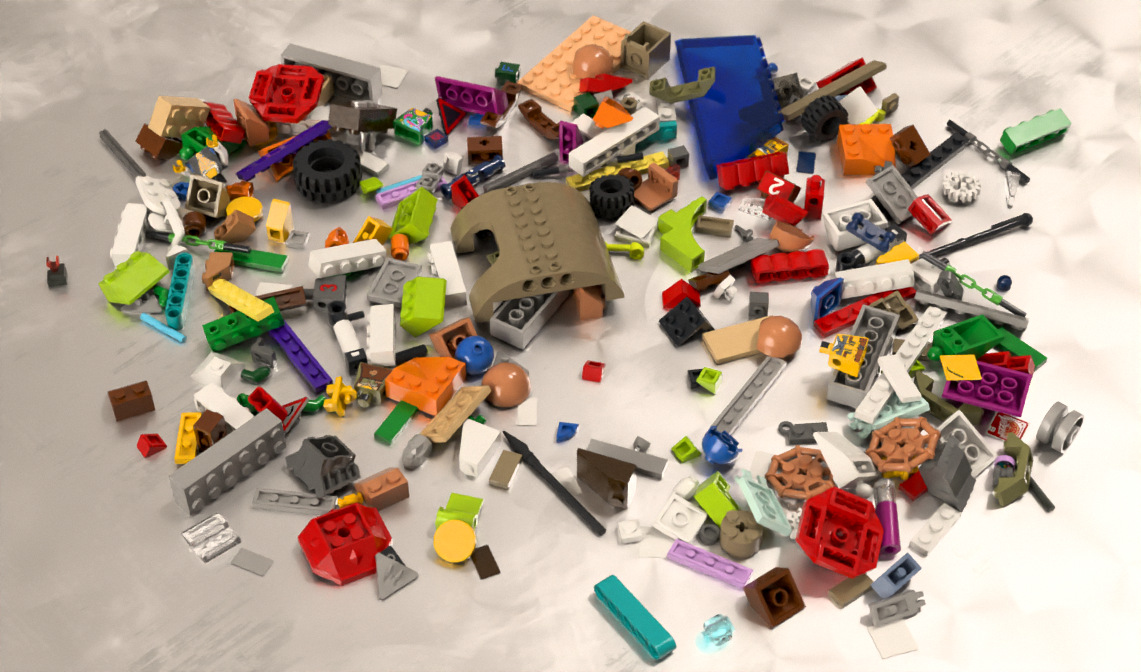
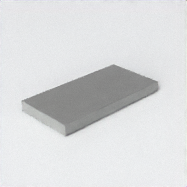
(738, 255)

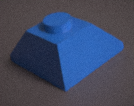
(826, 297)

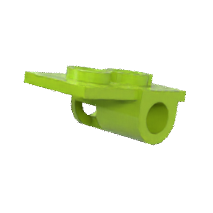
(460, 508)

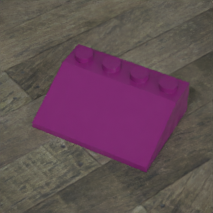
(998, 389)

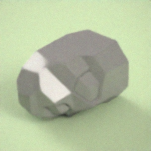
(416, 452)

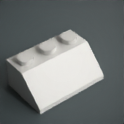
(838, 218)

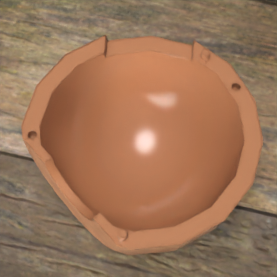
(592, 61)
(790, 237)
(779, 337)
(507, 383)

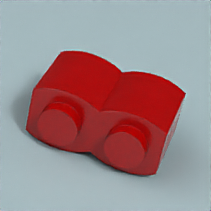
(262, 399)

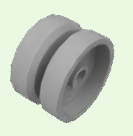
(1060, 427)

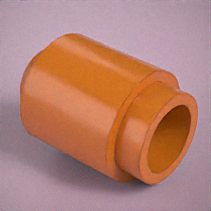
(400, 247)

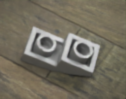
(430, 177)

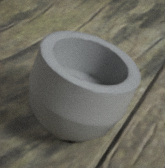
(642, 443)

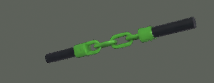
(219, 245)
(995, 298)

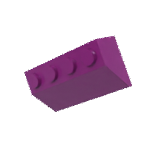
(471, 96)

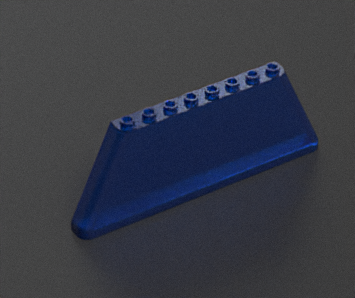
(740, 105)

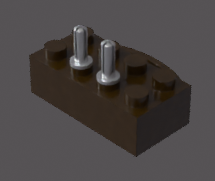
(362, 118)

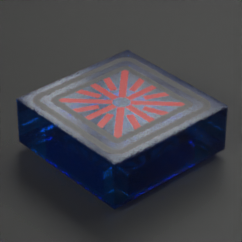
(436, 138)

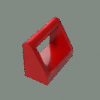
(783, 210)
(926, 216)

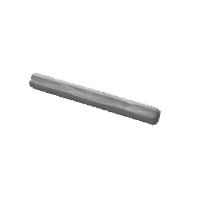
(120, 152)
(521, 172)

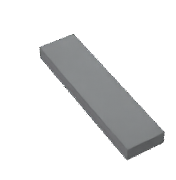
(645, 463)
(293, 501)

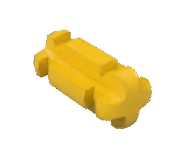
(350, 499)

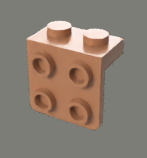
(657, 189)

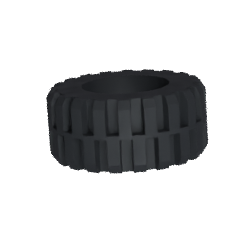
(327, 185)

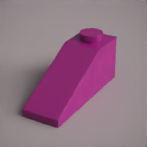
(569, 139)

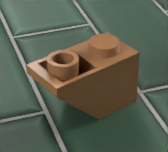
(235, 228)
(218, 267)

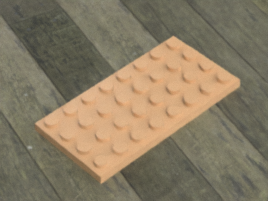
(554, 77)

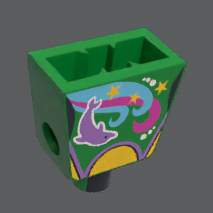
(414, 125)

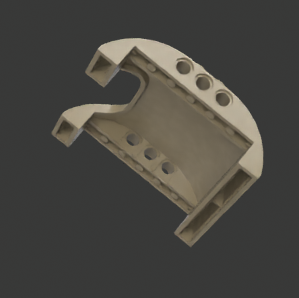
(544, 244)

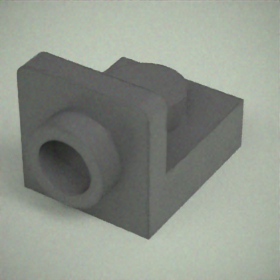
(263, 355)

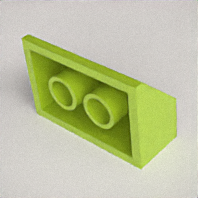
(414, 216)
(132, 278)
(422, 304)

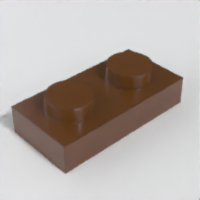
(702, 281)

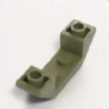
(661, 89)
(941, 408)
(1013, 487)

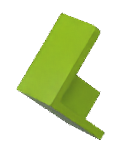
(715, 498)

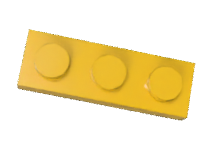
(186, 442)

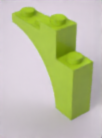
(677, 234)

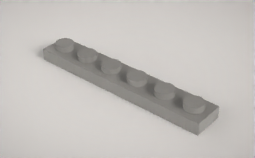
(962, 307)
(749, 394)

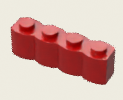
(224, 124)
(751, 169)
(785, 266)

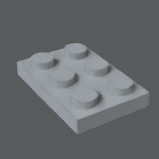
(893, 193)
(390, 281)

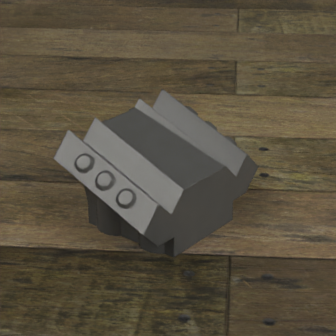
(324, 464)
(949, 474)

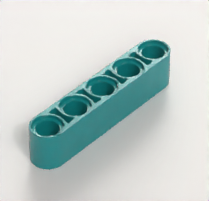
(180, 291)
(635, 617)

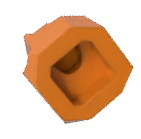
(240, 189)
(336, 238)

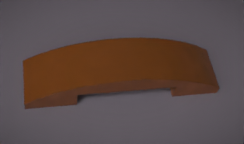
(496, 120)
(538, 120)

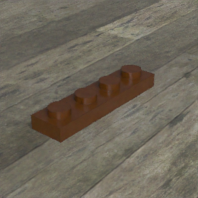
(285, 299)

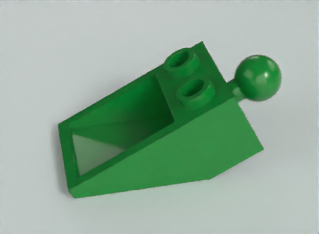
(195, 141)
(967, 337)

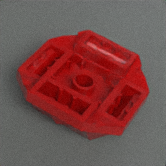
(286, 92)
(852, 520)
(344, 543)

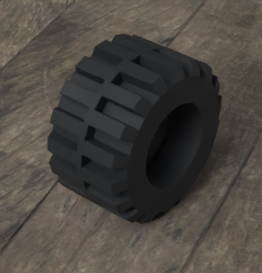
(823, 118)
(611, 195)

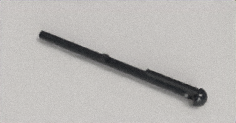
(1025, 218)

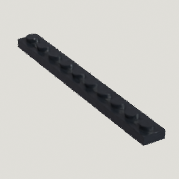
(937, 158)

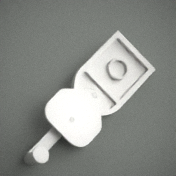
(161, 199)

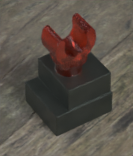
(57, 274)

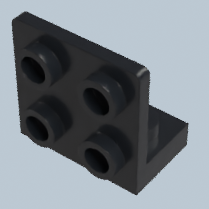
(684, 321)

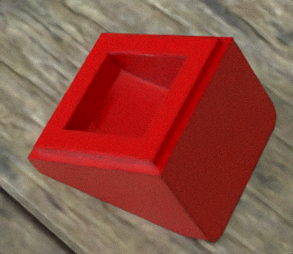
(593, 371)
(150, 444)

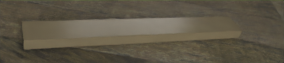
(834, 88)

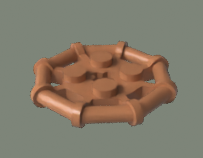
(901, 458)
(792, 476)

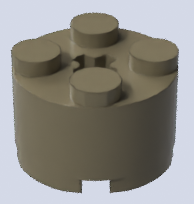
(740, 534)

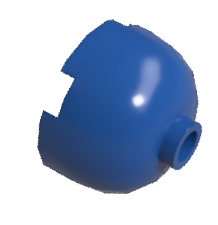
(476, 353)
(720, 447)

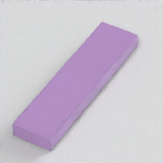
(394, 196)
(710, 563)

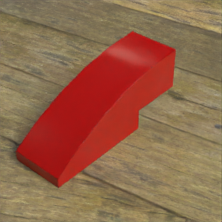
(603, 83)
(1004, 359)

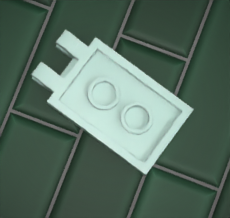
(893, 409)
(763, 503)

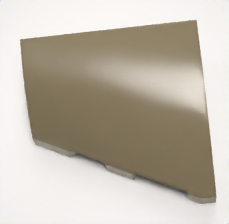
(896, 304)

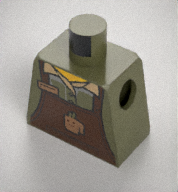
(370, 384)

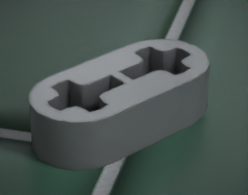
(947, 287)

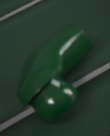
(256, 376)

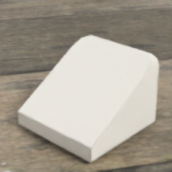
(173, 253)

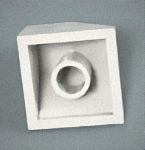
(218, 370)

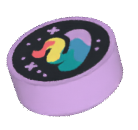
(1005, 461)

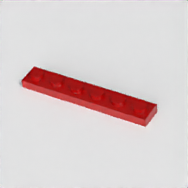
(847, 316)

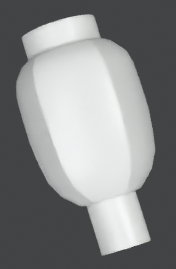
(686, 487)

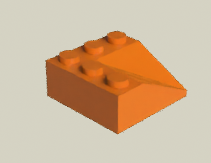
(865, 147)
(426, 382)

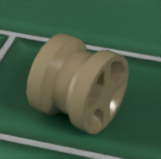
(629, 104)

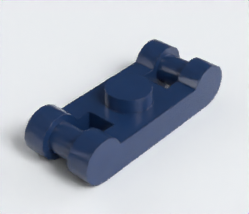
(870, 232)

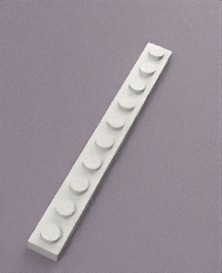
(908, 354)

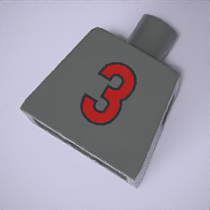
(326, 291)

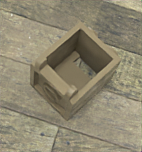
(645, 50)

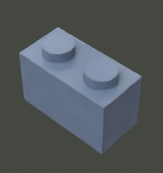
(896, 576)

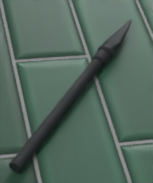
(529, 457)

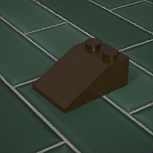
(607, 477)

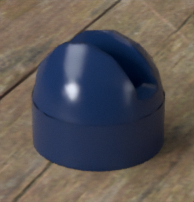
(1004, 283)

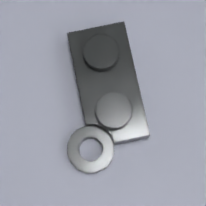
(802, 432)

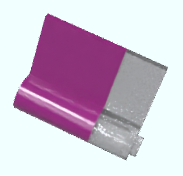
(885, 504)

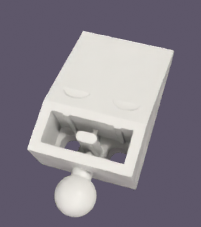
(847, 463)

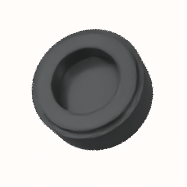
(709, 534)

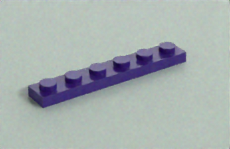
(278, 154)
(301, 357)

